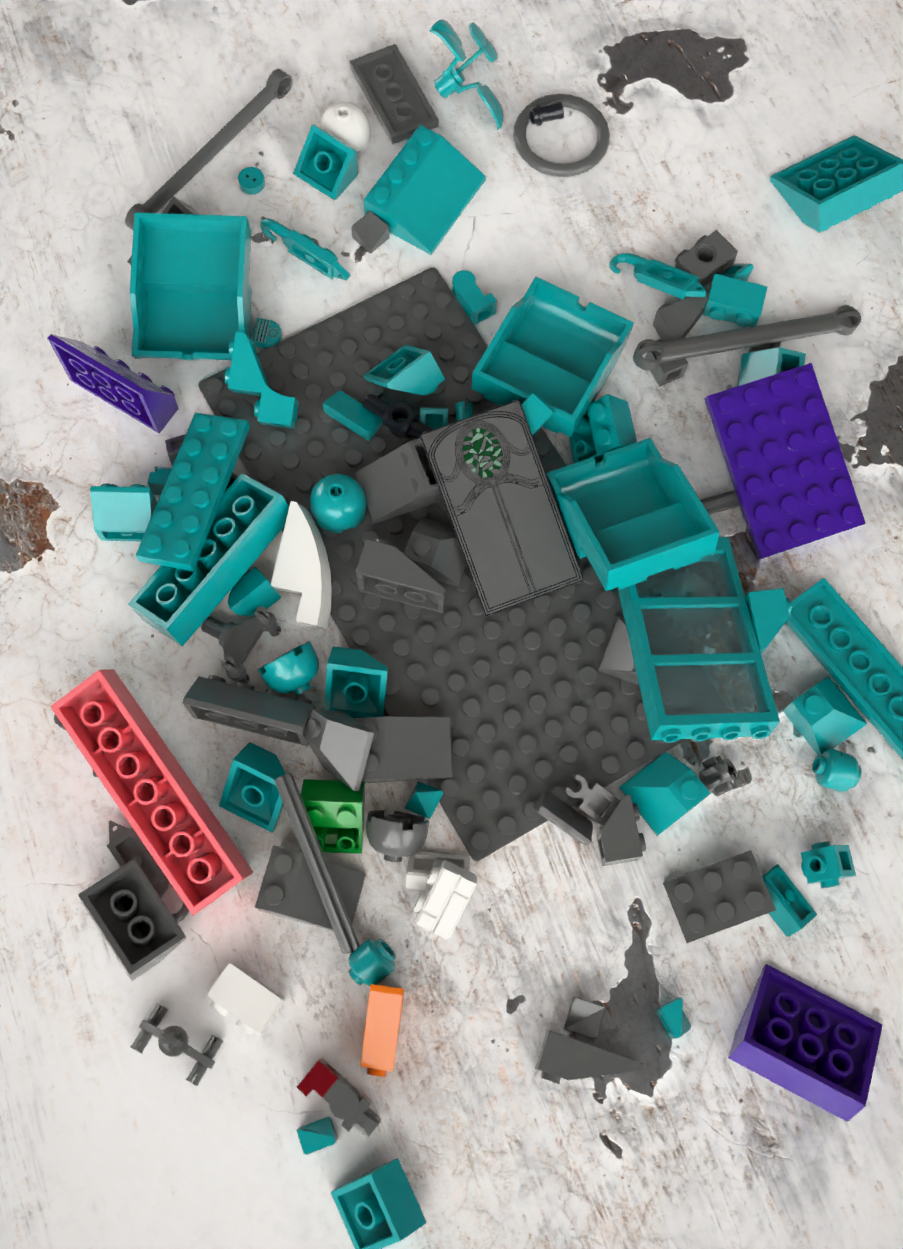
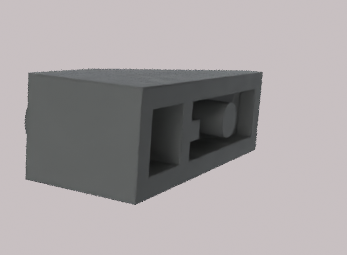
(575, 1059)

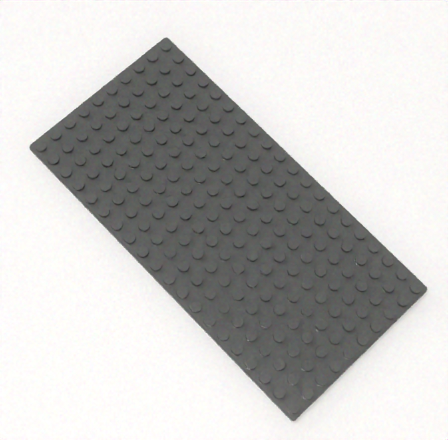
(512, 682)

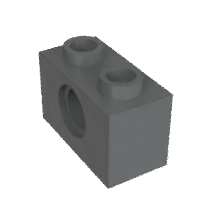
(714, 250)

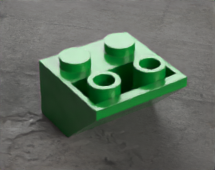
(335, 814)

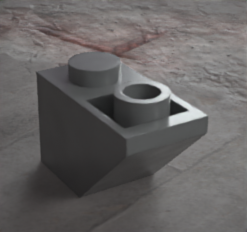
(619, 836)

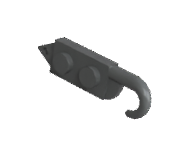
(126, 846)

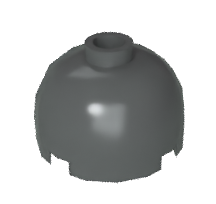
(396, 833)

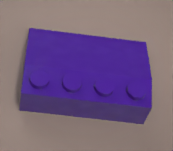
(115, 382)
(807, 1043)

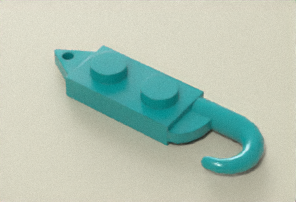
(305, 249)
(660, 276)

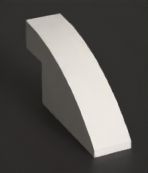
(304, 567)

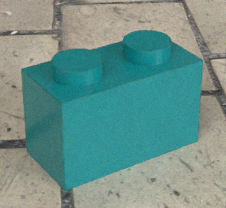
(735, 301)

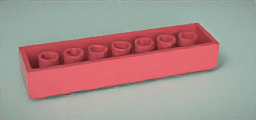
(151, 790)

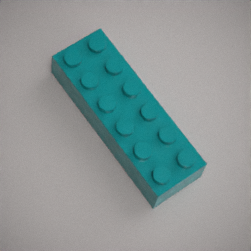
(243, 527)

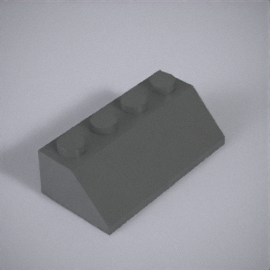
(249, 709)

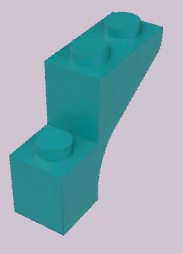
(248, 377)

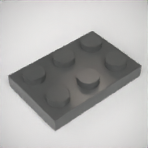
(719, 896)

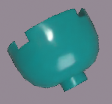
(338, 503)
(291, 670)

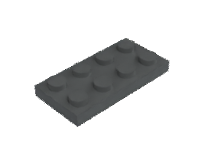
(393, 93)

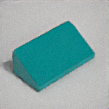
(352, 415)
(791, 907)

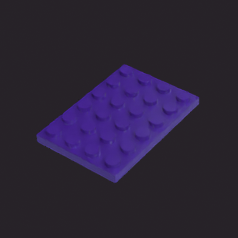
(784, 461)

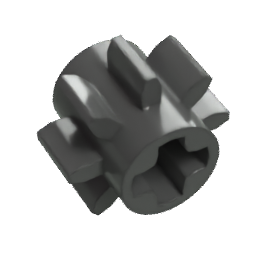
(718, 775)

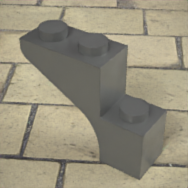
(675, 323)

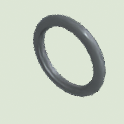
(555, 169)

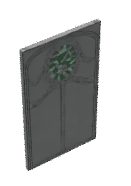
(501, 507)

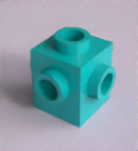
(827, 864)

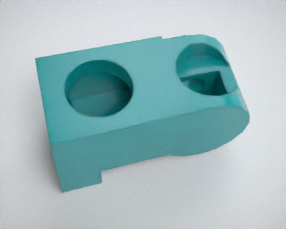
(471, 298)

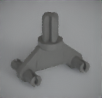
(240, 639)
(174, 1042)

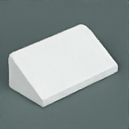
(422, 863)

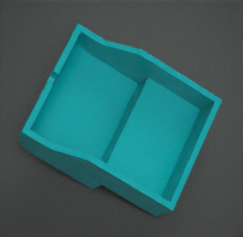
(189, 285)
(554, 350)
(632, 514)

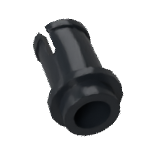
(546, 113)

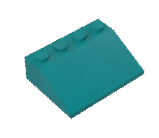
(839, 182)
(424, 190)

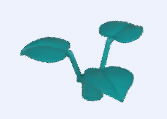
(452, 79)

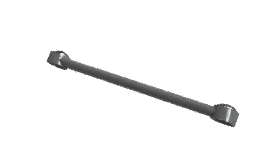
(276, 87)
(746, 337)

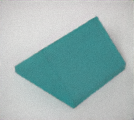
(326, 163)

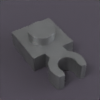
(594, 801)

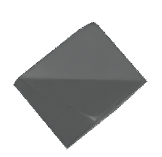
(370, 232)
(584, 1017)

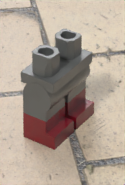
(342, 1097)

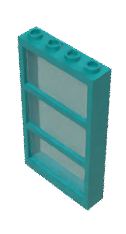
(698, 653)

